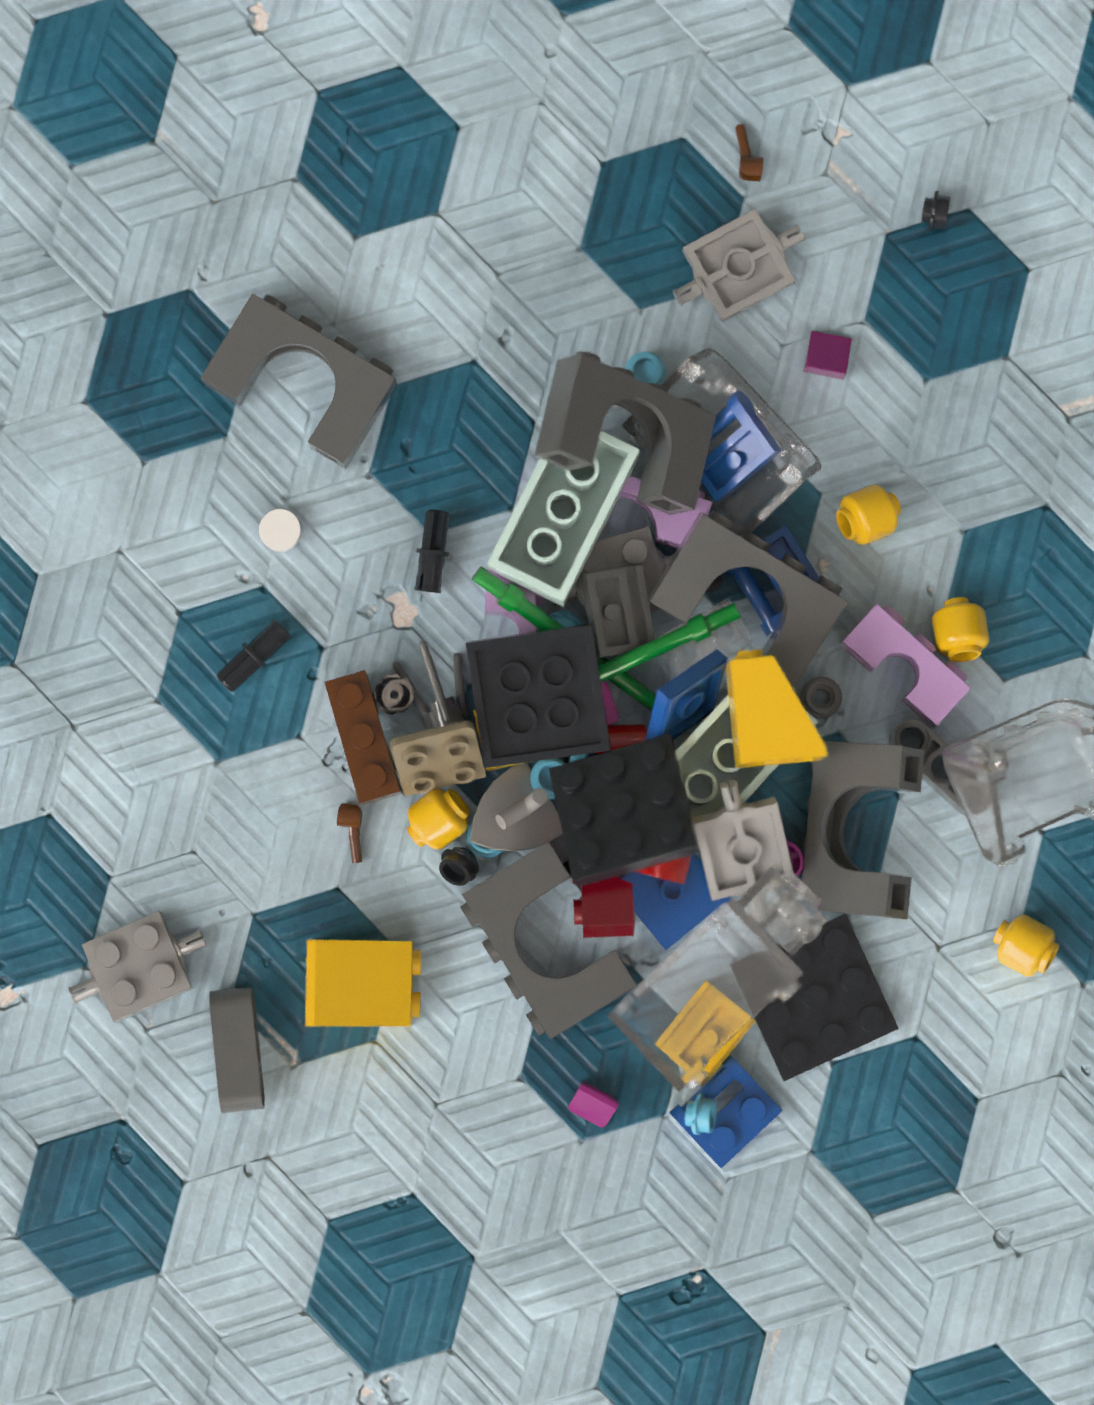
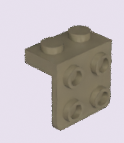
(438, 758)

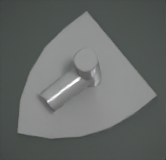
(514, 814)

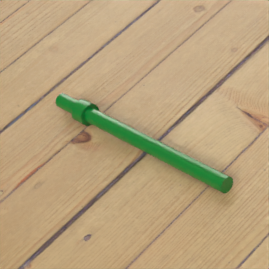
(512, 598)
(697, 629)

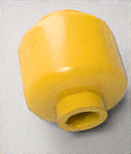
(868, 514)
(960, 630)
(437, 818)
(1026, 945)

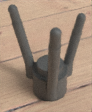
(444, 709)

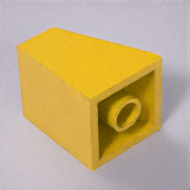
(767, 715)
(362, 983)

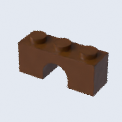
(363, 737)

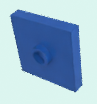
(687, 697)
(672, 907)

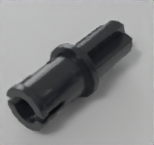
(432, 552)
(253, 656)

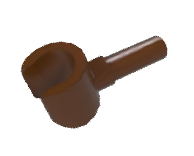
(749, 167)
(351, 817)

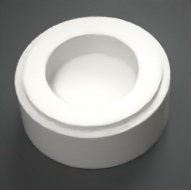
(280, 530)

